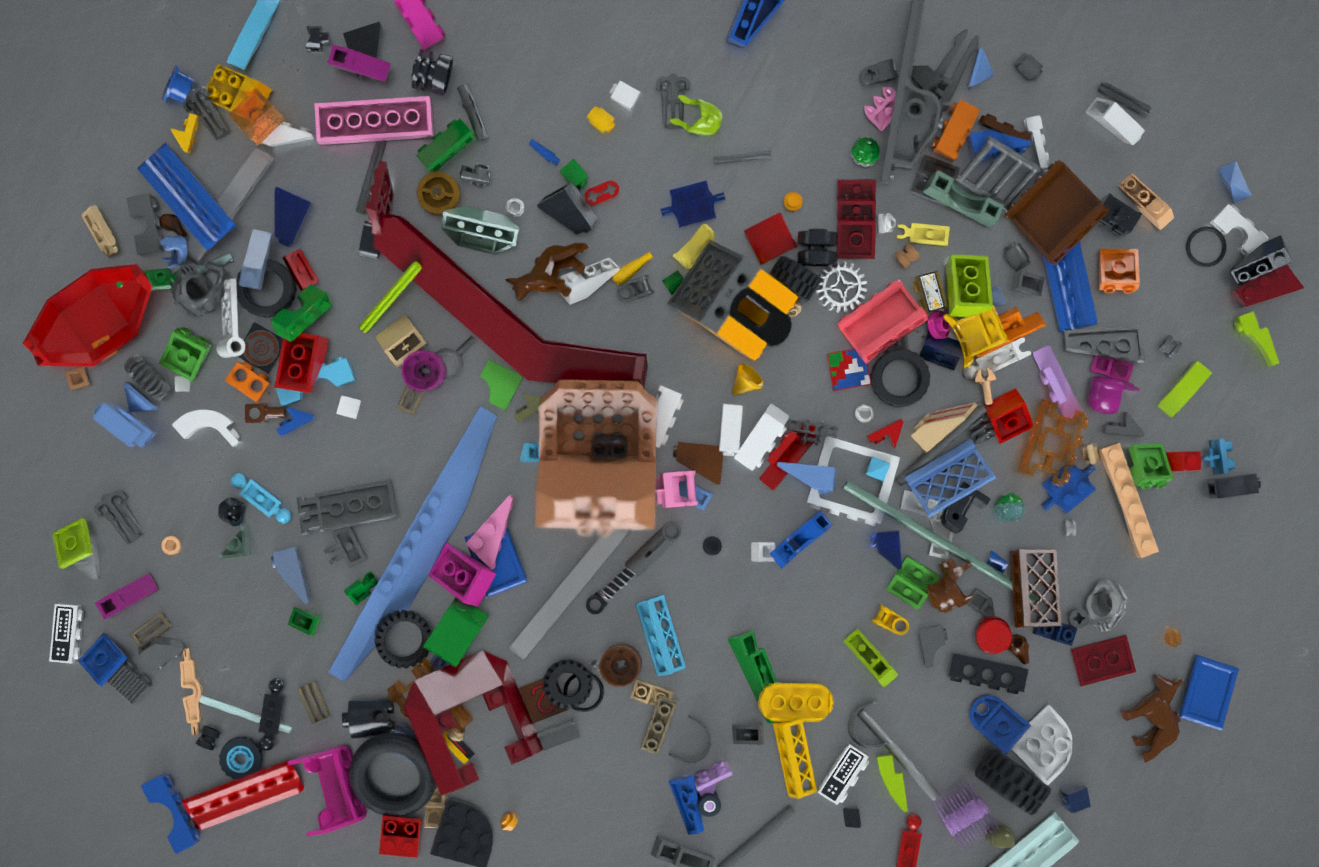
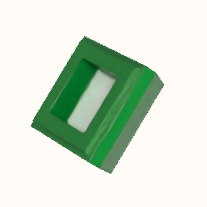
(673, 281)

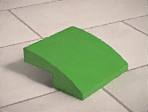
(912, 581)

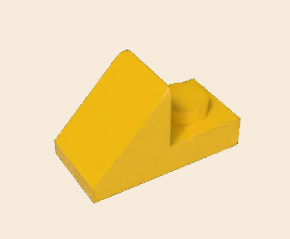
(187, 138)

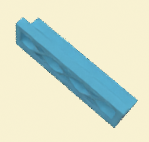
(657, 637)

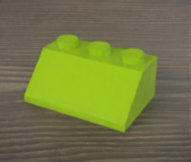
(968, 285)

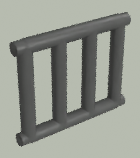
(1005, 151)

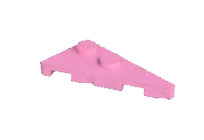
(487, 539)

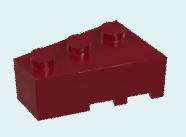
(1267, 286)

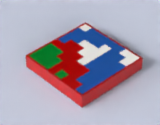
(847, 370)

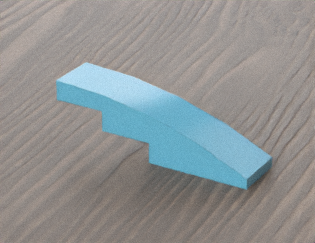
(252, 33)

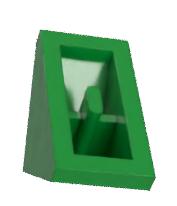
(304, 621)

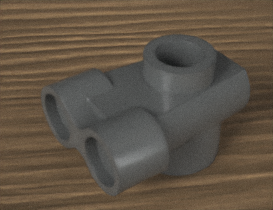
(478, 175)

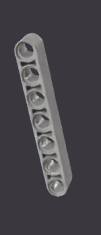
(235, 195)

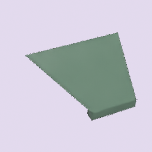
(238, 545)

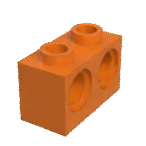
(246, 385)

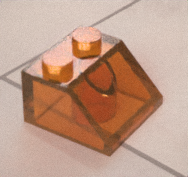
(256, 116)

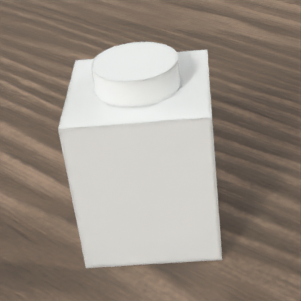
(624, 95)

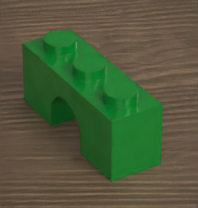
(292, 323)

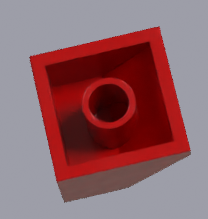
(1008, 416)

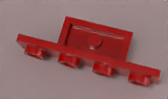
(789, 451)

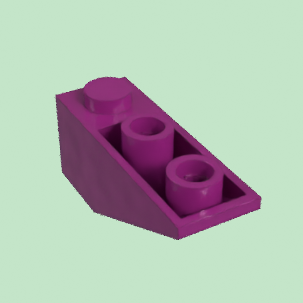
(358, 63)
(126, 596)

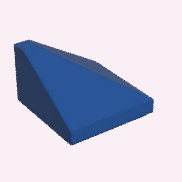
(997, 562)

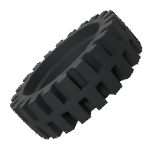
(387, 623)

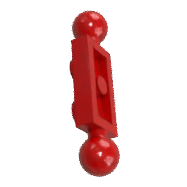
(910, 843)

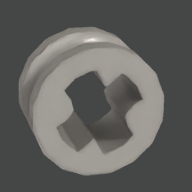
(1070, 527)

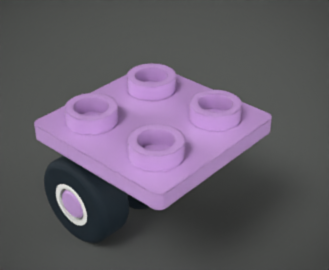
(705, 782)

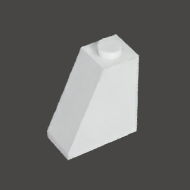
(1115, 120)
(730, 429)

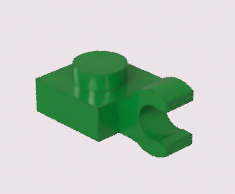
(360, 590)

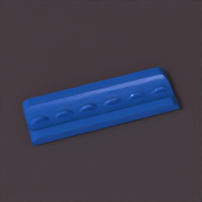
(186, 196)
(1071, 291)

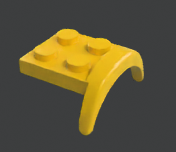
(977, 333)

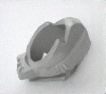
(1106, 604)

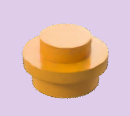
(793, 201)
(508, 821)

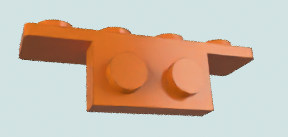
(1016, 327)

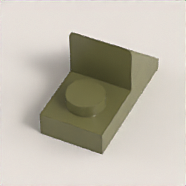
(524, 412)

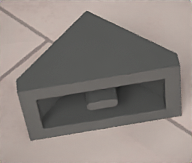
(748, 734)

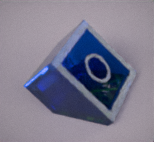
(888, 546)

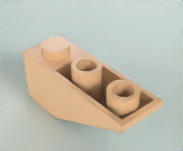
(1147, 201)

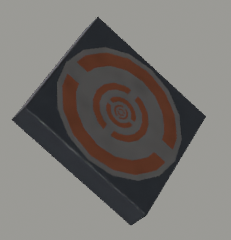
(261, 348)

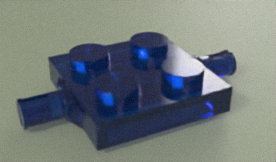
(692, 204)

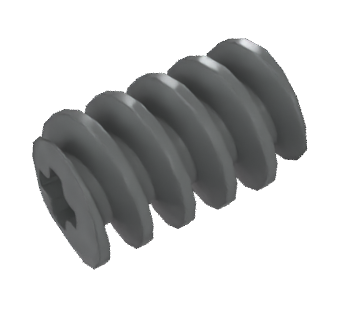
(980, 430)

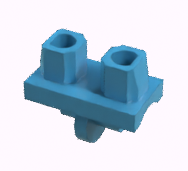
(1218, 457)

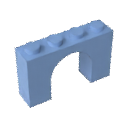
(123, 424)

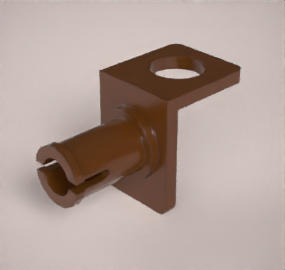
(265, 412)

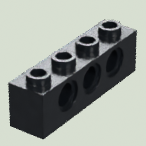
(958, 662)

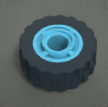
(243, 746)

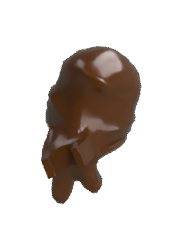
(946, 592)

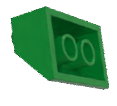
(445, 145)

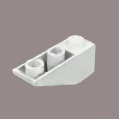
(285, 134)
(590, 280)

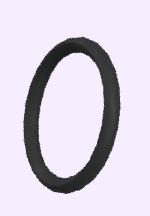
(1206, 229)
(600, 697)

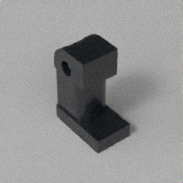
(954, 517)

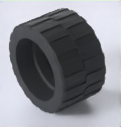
(285, 300)
(923, 377)

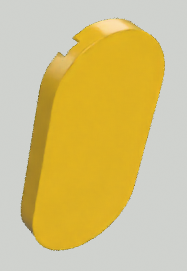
(795, 700)

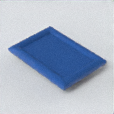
(507, 569)
(1209, 692)

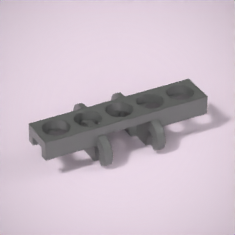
(807, 424)

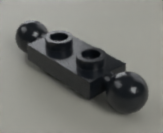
(271, 714)

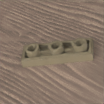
(661, 715)

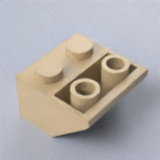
(400, 340)

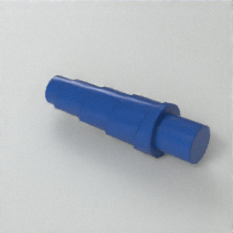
(544, 152)

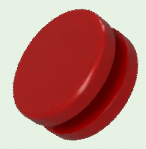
(993, 635)

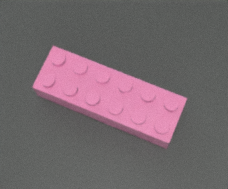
(374, 120)

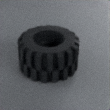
(795, 277)
(582, 692)

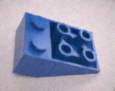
(977, 140)

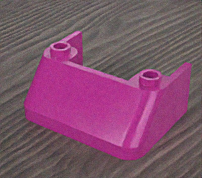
(340, 799)

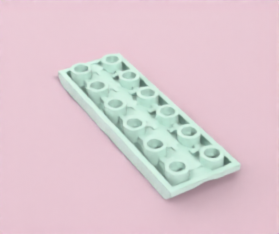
(1040, 846)

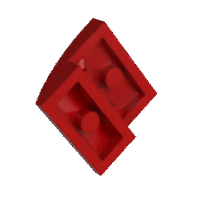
(770, 238)

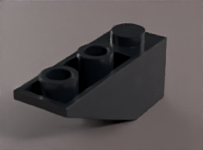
(1262, 260)

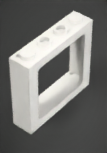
(852, 513)

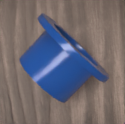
(177, 85)

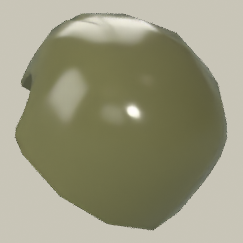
(1002, 838)

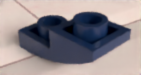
(1063, 634)

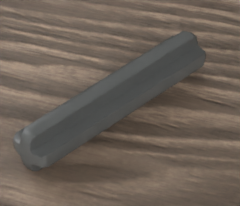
(1124, 98)

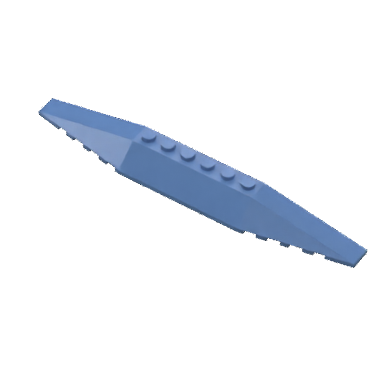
(420, 544)

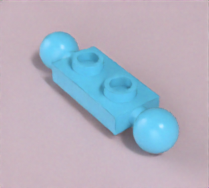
(260, 498)

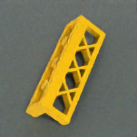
(788, 759)

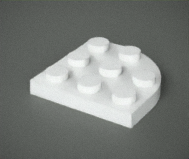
(1046, 745)

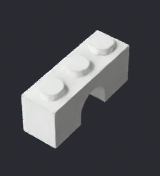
(1229, 218)

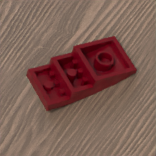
(856, 218)

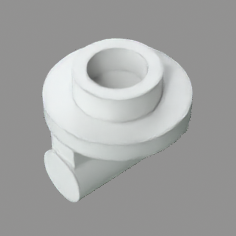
(886, 223)

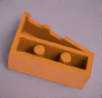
(955, 130)

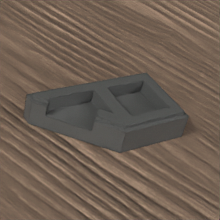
(925, 77)
(981, 603)

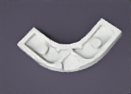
(911, 503)

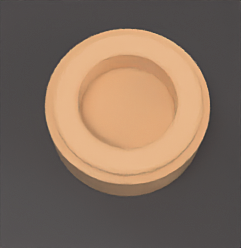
(171, 545)

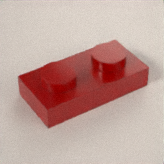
(300, 269)

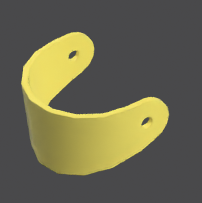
(692, 249)

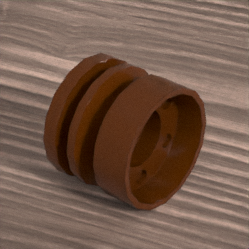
(620, 676)

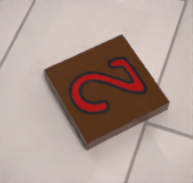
(537, 702)

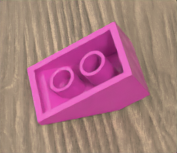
(462, 575)

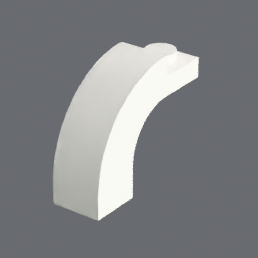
(197, 419)

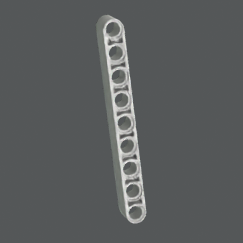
(566, 592)

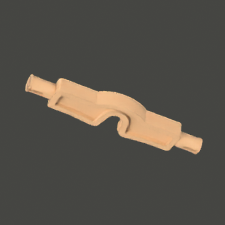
(191, 702)

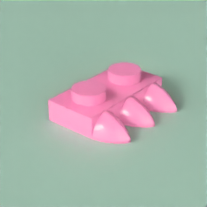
(883, 114)

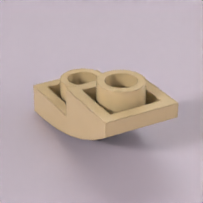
(649, 693)

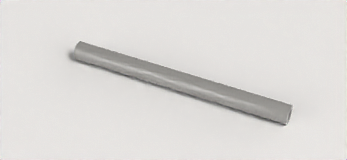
(898, 754)

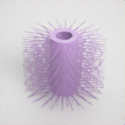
(965, 815)

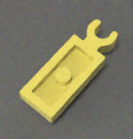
(925, 234)

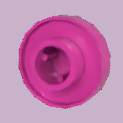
(938, 326)

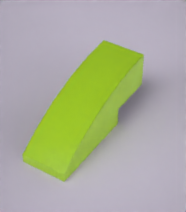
(1184, 388)
(893, 780)

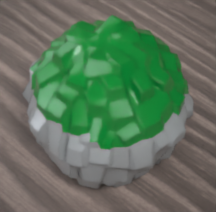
(865, 151)

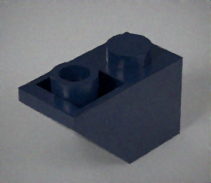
(1075, 799)

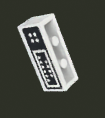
(66, 633)
(843, 774)

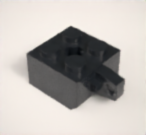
(1120, 217)

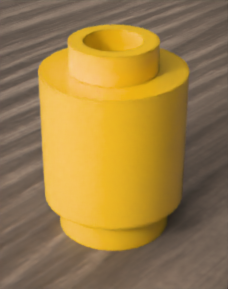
(601, 119)

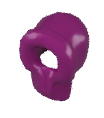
(1106, 394)

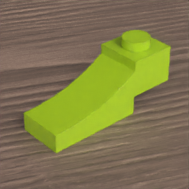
(1248, 325)

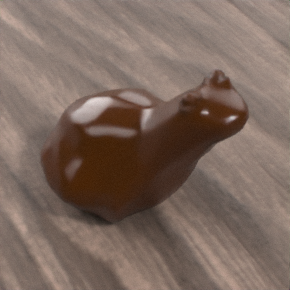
(171, 223)
(1019, 648)

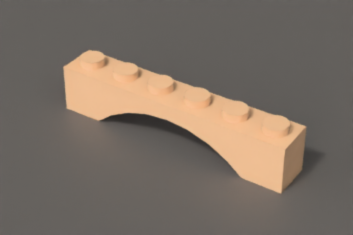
(1128, 497)

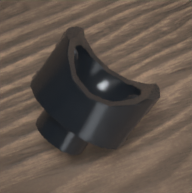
(317, 39)
(231, 511)

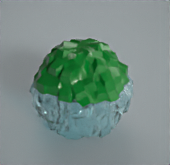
(1009, 508)

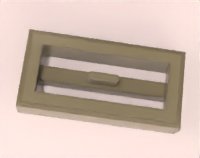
(406, 409)
(164, 620)
(306, 687)

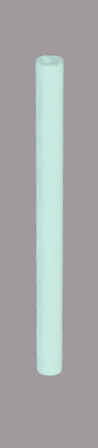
(239, 712)

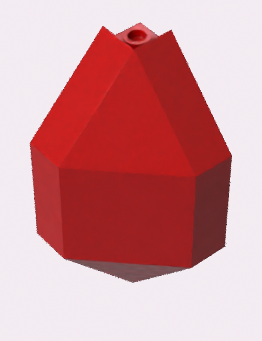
(87, 312)

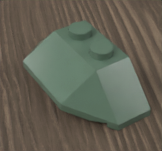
(480, 229)

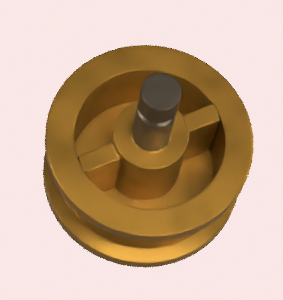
(438, 192)

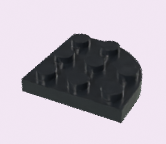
(463, 835)

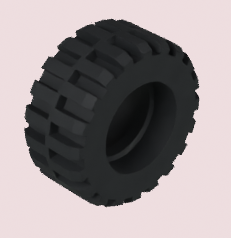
(1012, 781)

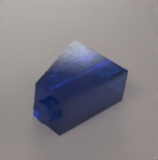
(290, 216)

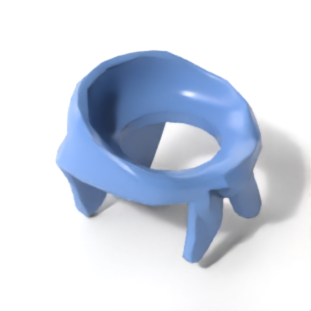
(172, 244)

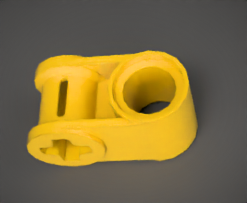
(889, 620)

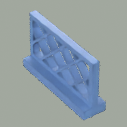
(938, 468)

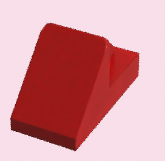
(892, 431)
(1184, 460)

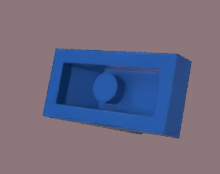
(299, 419)

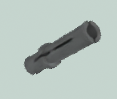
(469, 104)

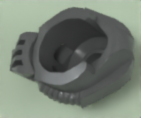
(191, 285)

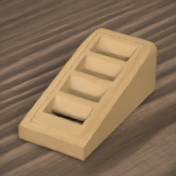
(1090, 453)

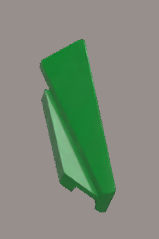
(753, 662)

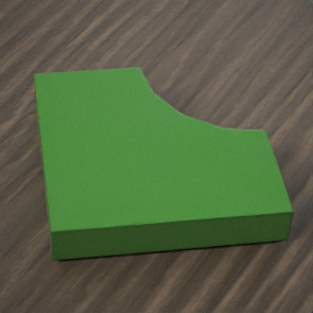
(502, 383)

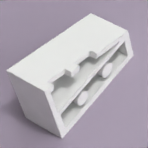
(667, 403)

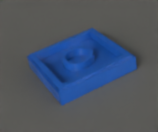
(102, 659)

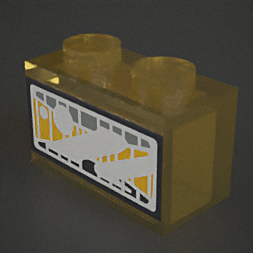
(930, 292)

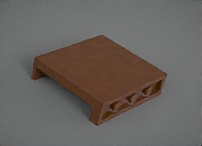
(1057, 211)

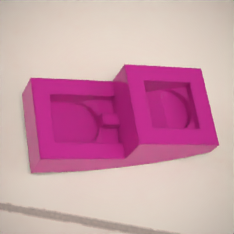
(1112, 368)

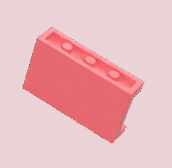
(882, 321)

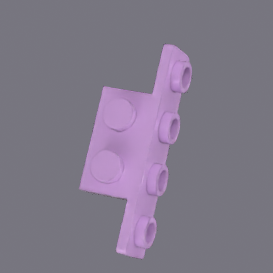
(1055, 380)

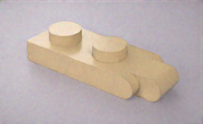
(100, 230)

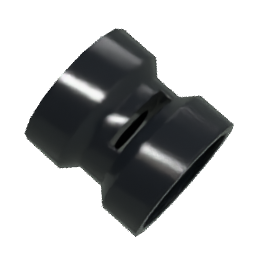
(208, 737)

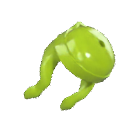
(708, 123)

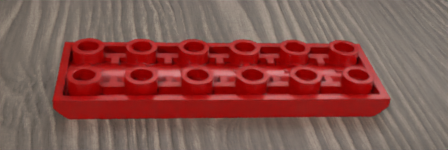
(243, 795)

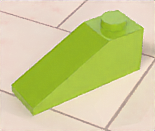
(870, 658)

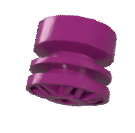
(413, 373)

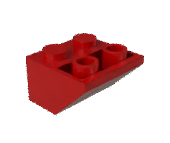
(400, 836)

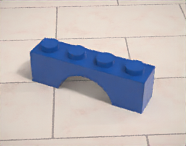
(161, 791)

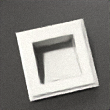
(348, 407)
(761, 550)

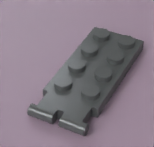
(347, 507)

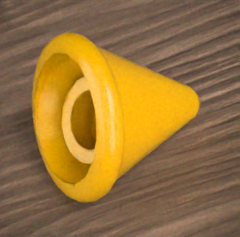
(746, 380)

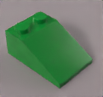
(456, 631)

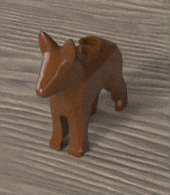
(546, 271)
(1159, 712)

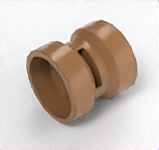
(906, 256)

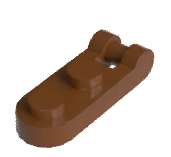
(989, 122)

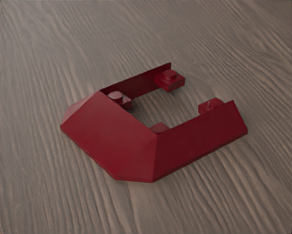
(430, 714)

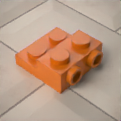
(1118, 270)

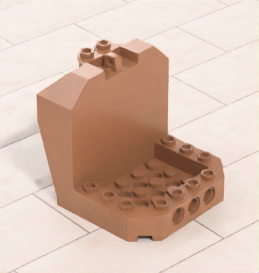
(588, 490)

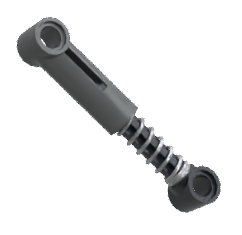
(635, 566)

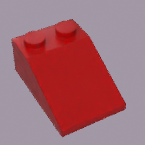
(300, 362)

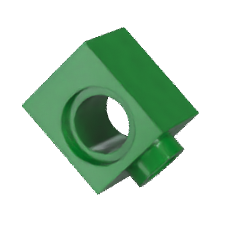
(574, 173)

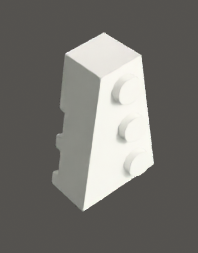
(762, 437)

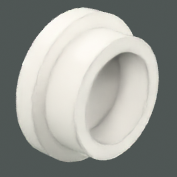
(515, 207)
(864, 413)

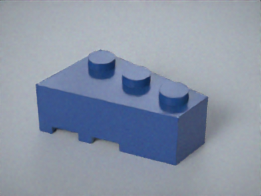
(749, 20)

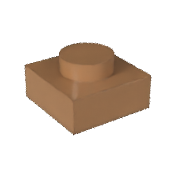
(77, 378)

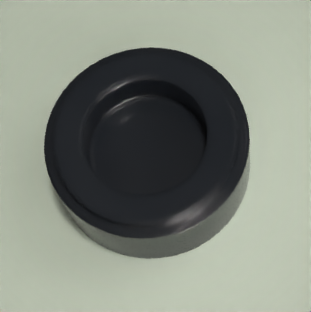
(712, 545)

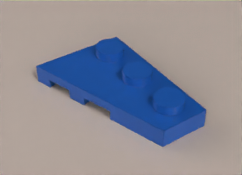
(687, 802)

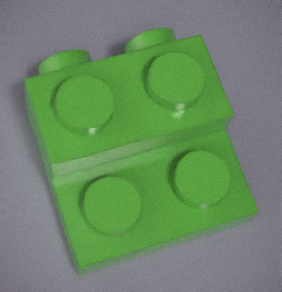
(185, 353)
(1150, 466)

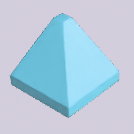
(530, 452)
(877, 469)

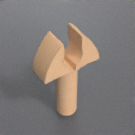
(986, 385)

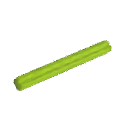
(390, 296)

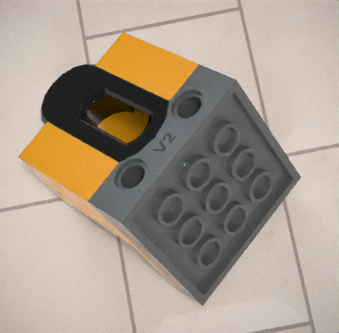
(735, 301)

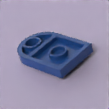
(999, 723)

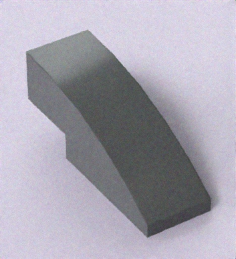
(680, 855)

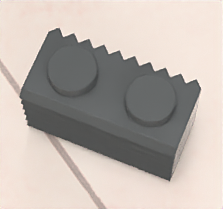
(129, 682)

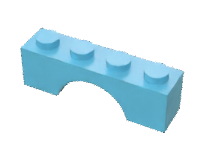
(338, 372)

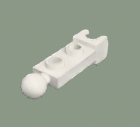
(1034, 126)
(996, 359)

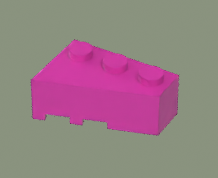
(421, 23)

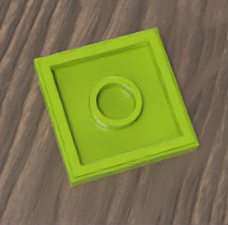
(72, 543)

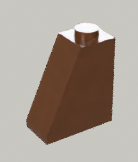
(702, 458)

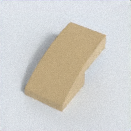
(433, 810)

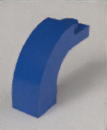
(800, 538)

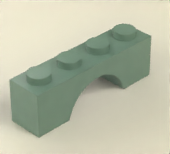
(977, 208)

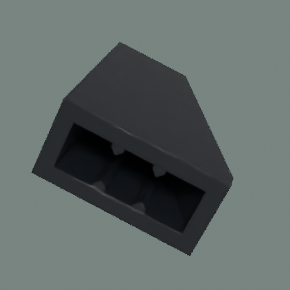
(366, 41)
(569, 209)
(1233, 486)

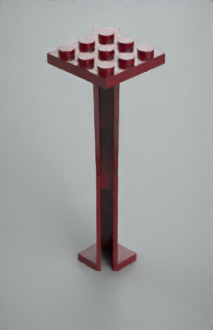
(484, 313)

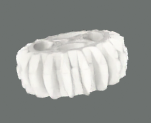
(844, 303)

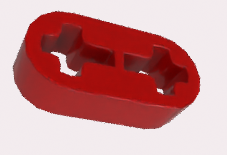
(603, 197)

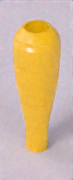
(630, 269)

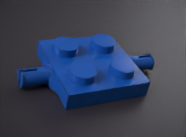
(1072, 493)

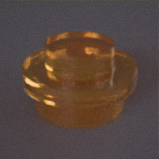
(1173, 638)

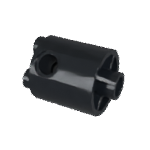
(362, 717)

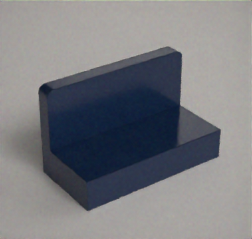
(942, 352)

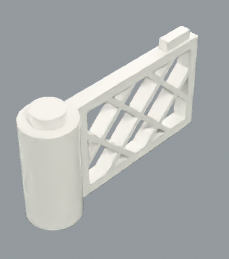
(230, 344)

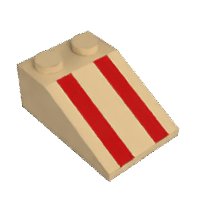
(938, 425)

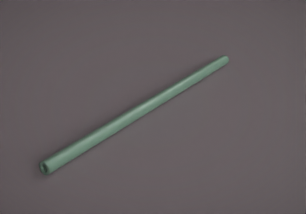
(932, 536)

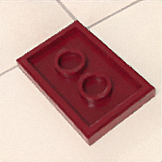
(1103, 660)

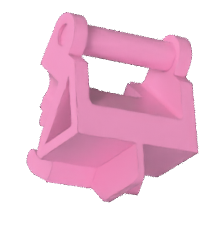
(668, 489)

